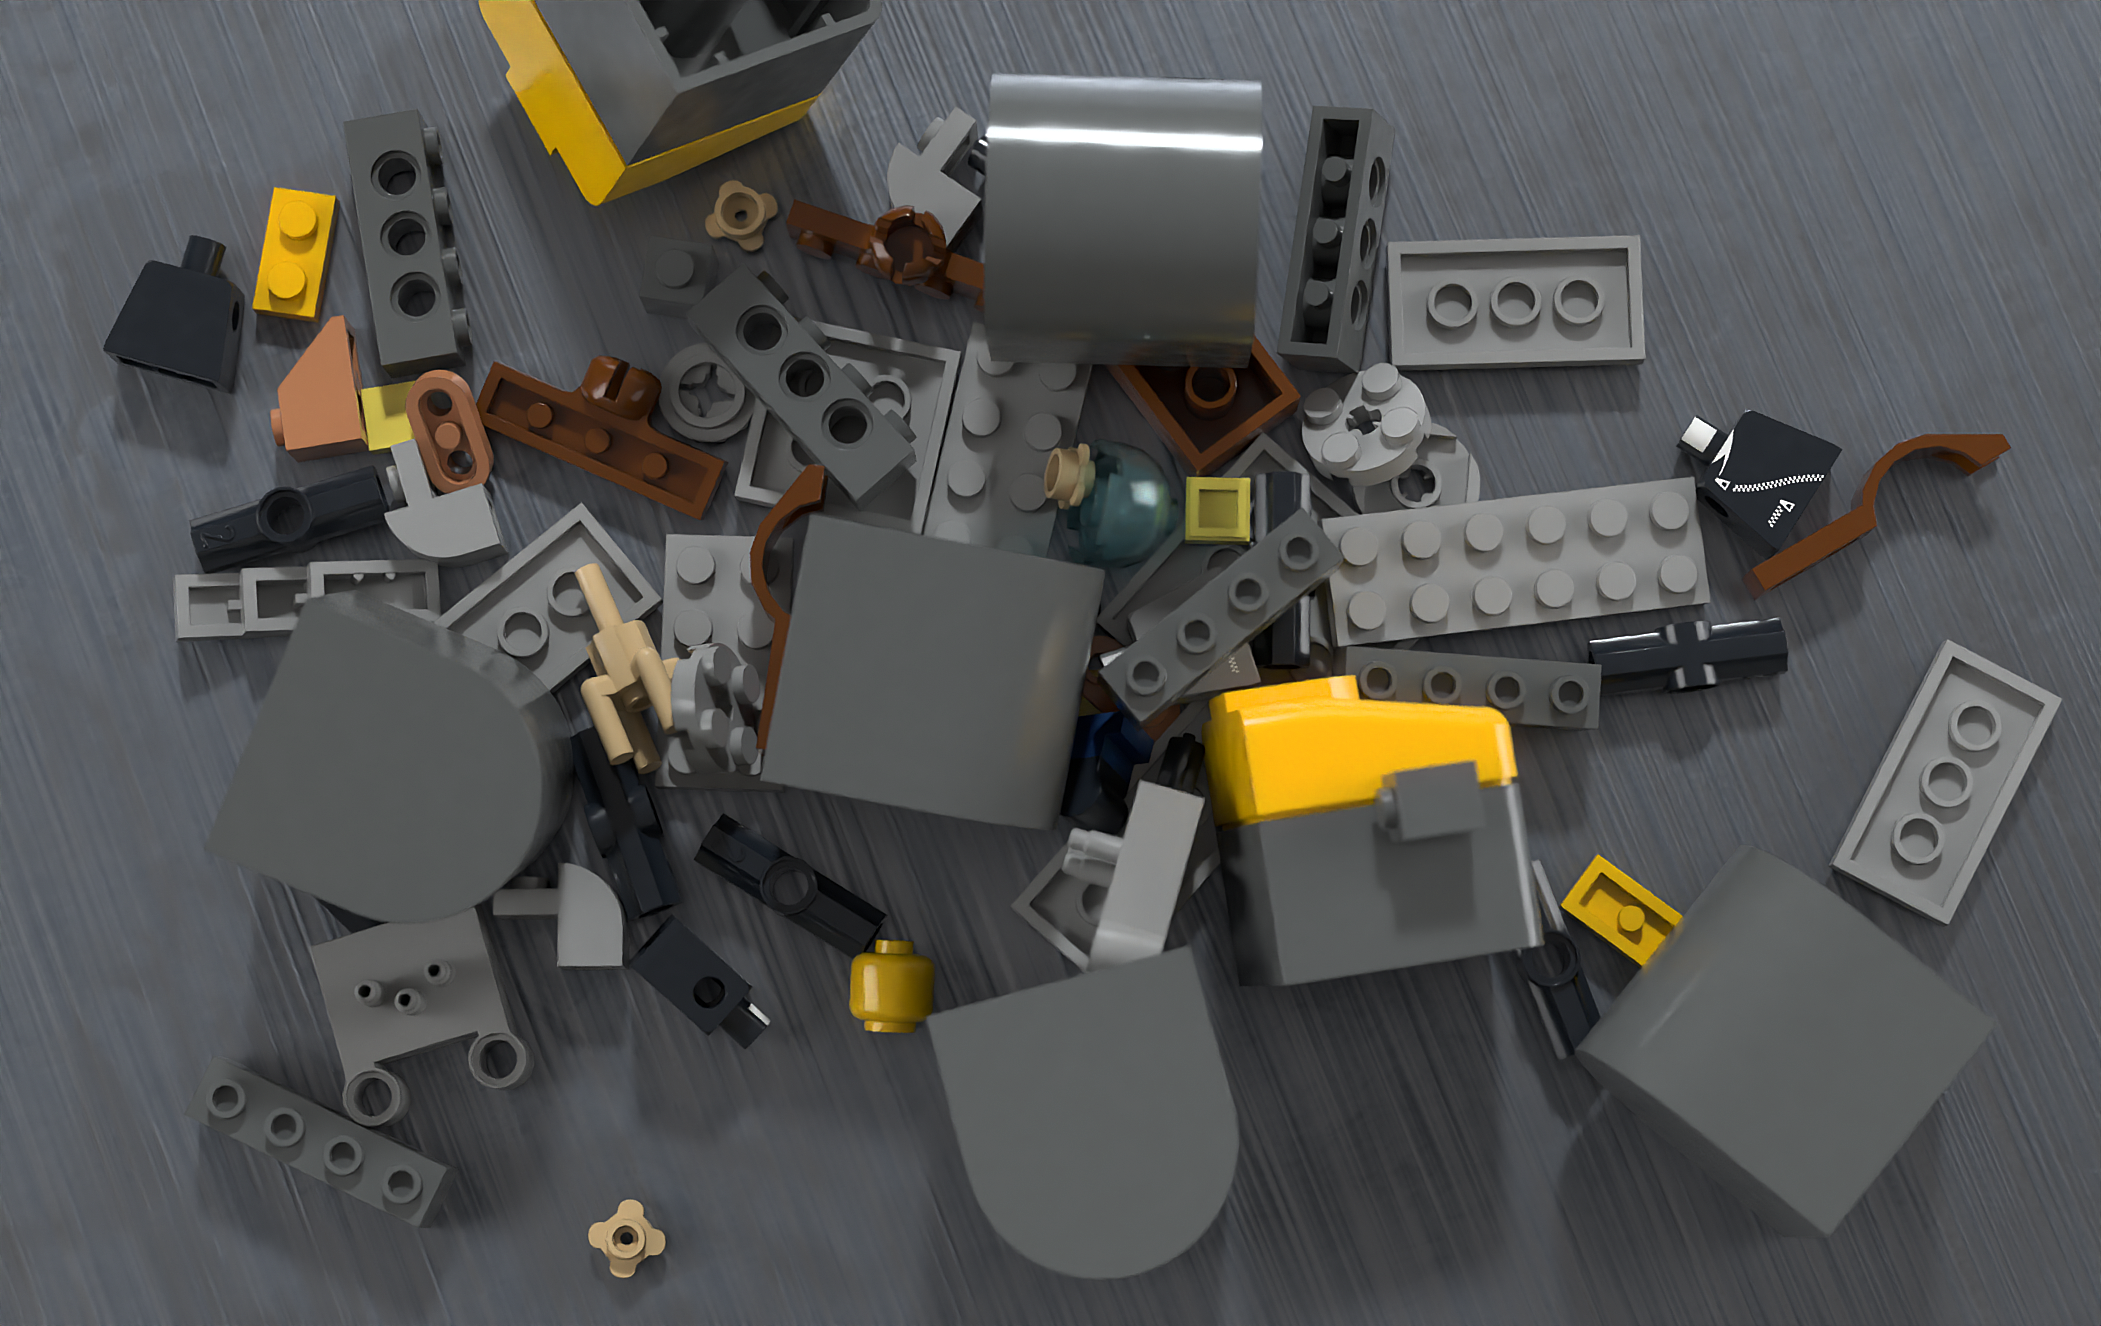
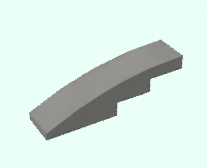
(271, 599)

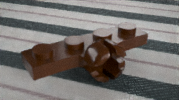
(899, 248)
(604, 431)

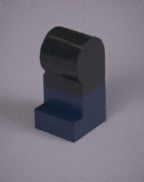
(1101, 771)

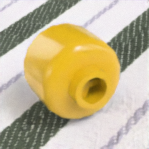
(892, 987)

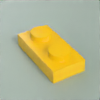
(296, 254)
(1619, 911)

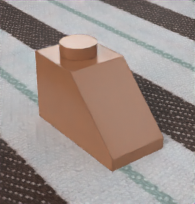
(323, 398)

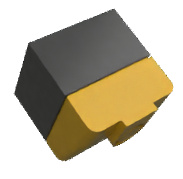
(667, 83)
(1301, 845)

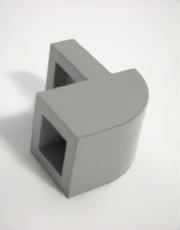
(925, 178)
(447, 528)
(588, 911)

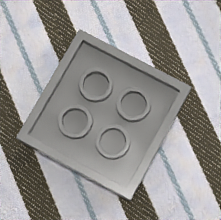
(905, 377)

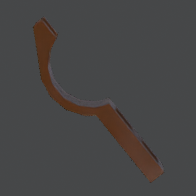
(1963, 451)
(803, 498)

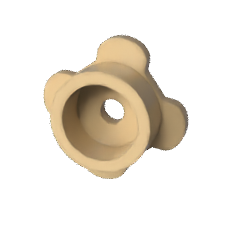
(737, 198)
(1069, 475)
(645, 1239)

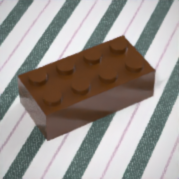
(1210, 411)

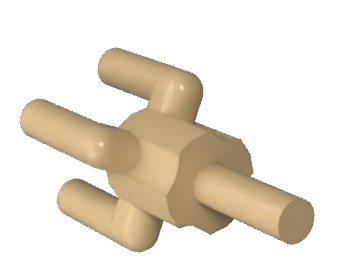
(627, 679)

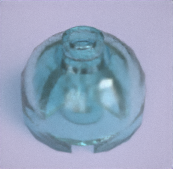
(1125, 509)

